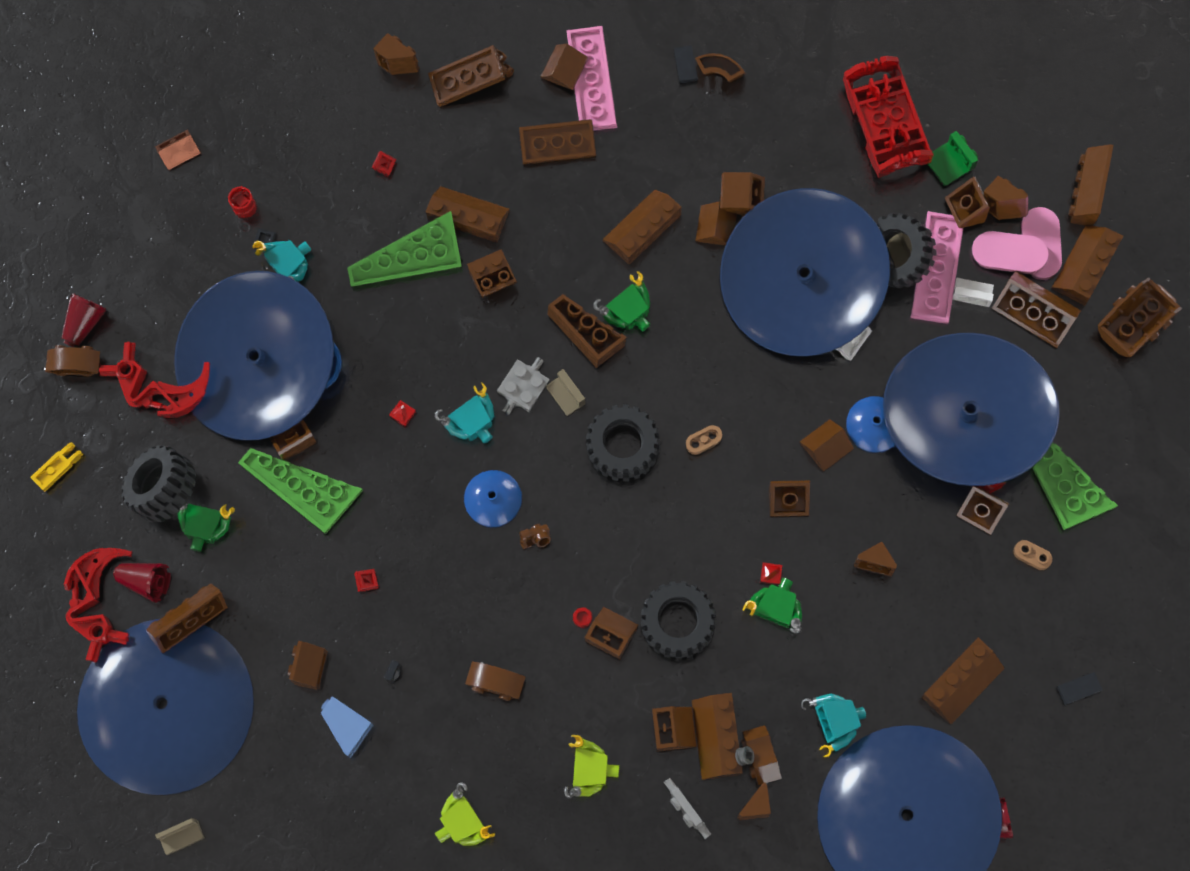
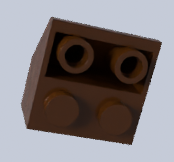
(395, 56)
(741, 191)
(1006, 200)
(491, 273)
(611, 632)
(307, 665)
(674, 728)

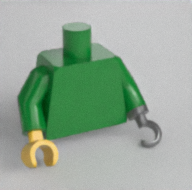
(628, 307)
(204, 524)
(777, 605)

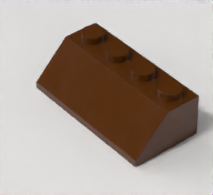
(1091, 185)
(468, 213)
(643, 225)
(1087, 263)
(1036, 309)
(187, 617)
(963, 681)
(716, 736)

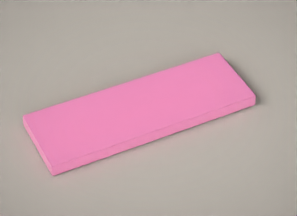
(594, 86)
(935, 291)

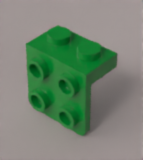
(953, 159)

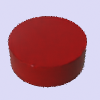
(582, 617)

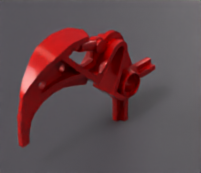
(133, 381)
(90, 625)

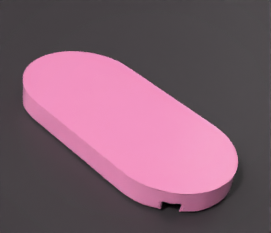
(1045, 226)
(1010, 252)

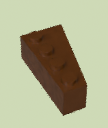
(588, 333)

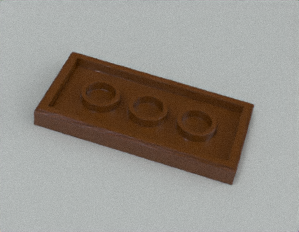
(466, 76)
(557, 141)

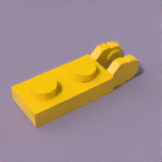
(55, 467)

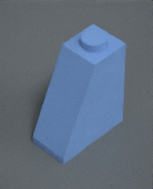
(345, 725)

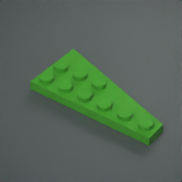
(419, 252)
(1070, 489)
(307, 491)

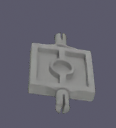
(523, 385)
(690, 816)

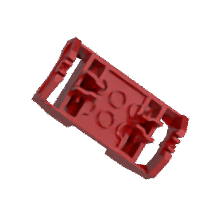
(887, 117)

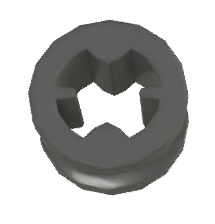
(744, 756)

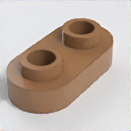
(702, 438)
(1033, 554)

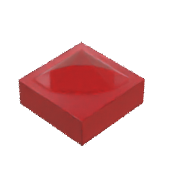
(383, 163)
(402, 413)
(771, 573)
(366, 580)

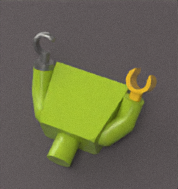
(590, 769)
(461, 821)

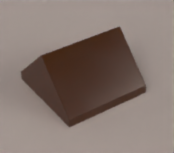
(564, 66)
(968, 204)
(715, 224)
(293, 441)
(827, 444)
(789, 498)
(982, 509)
(876, 560)
(757, 806)

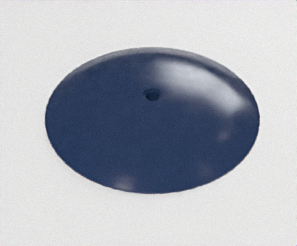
(796, 234)
(248, 317)
(978, 373)
(172, 746)
(917, 771)

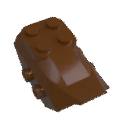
(1138, 317)

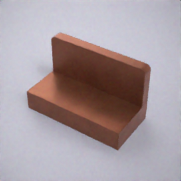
(177, 149)

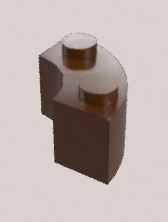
(720, 65)
(72, 361)
(495, 680)
(765, 765)

